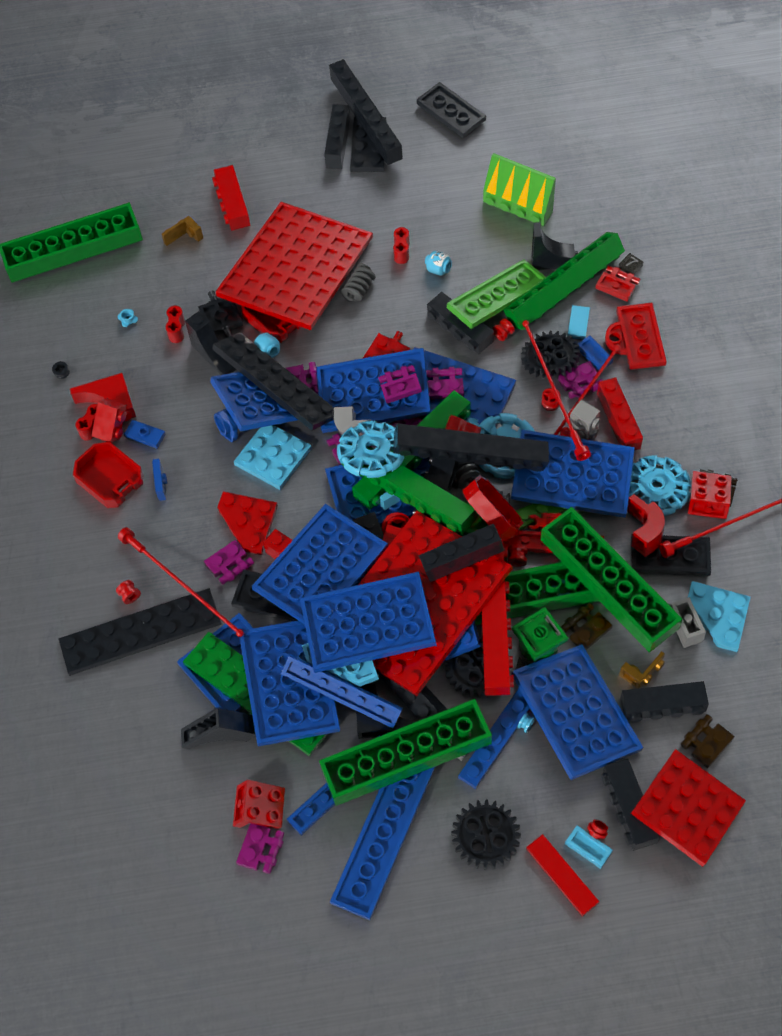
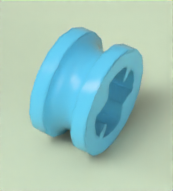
(526, 722)

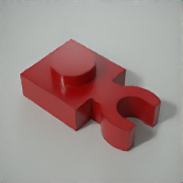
(545, 519)

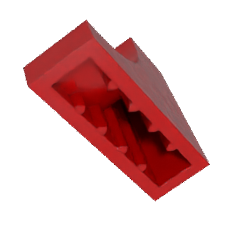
(111, 387)

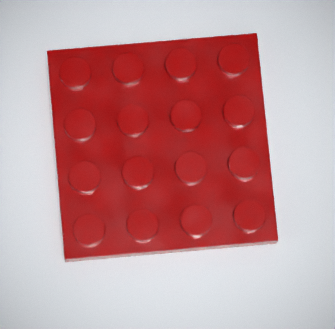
(688, 807)

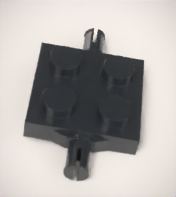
(221, 314)

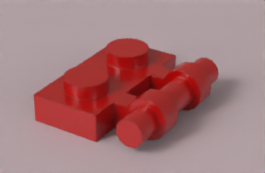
(615, 286)

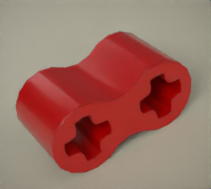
(401, 245)
(175, 324)
(85, 424)
(459, 424)

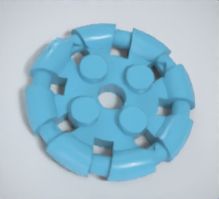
(506, 420)
(373, 458)
(666, 478)

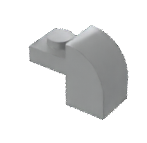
(345, 418)

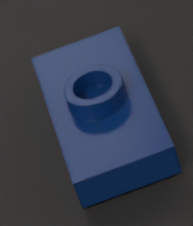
(594, 352)
(144, 434)
(159, 479)

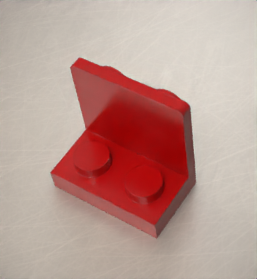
(710, 495)
(258, 804)

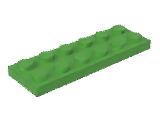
(495, 294)

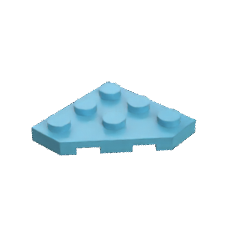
(720, 613)
(356, 674)

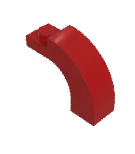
(649, 536)

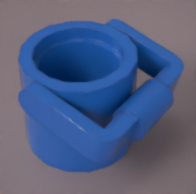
(226, 425)

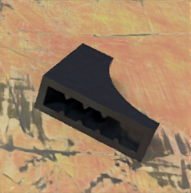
(548, 252)
(202, 339)
(218, 726)
(371, 728)

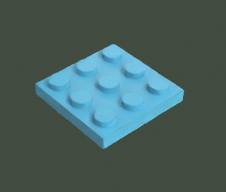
(272, 455)

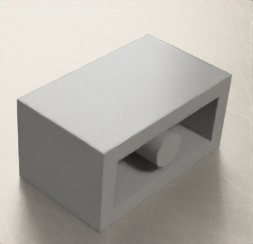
(691, 628)

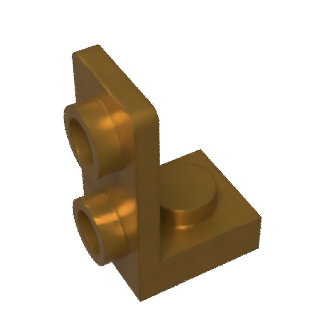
(184, 226)
(635, 677)

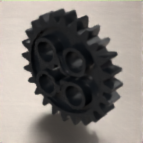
(558, 353)
(461, 674)
(504, 830)

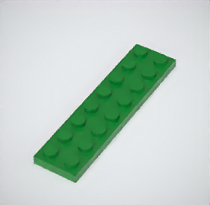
(226, 672)

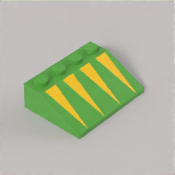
(519, 189)

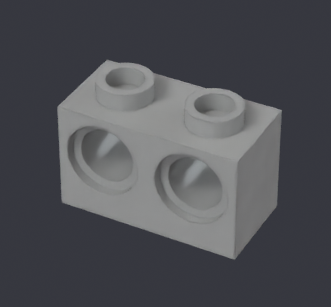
(585, 420)

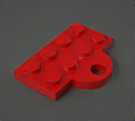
(637, 336)

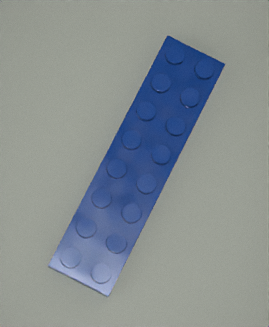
(379, 845)

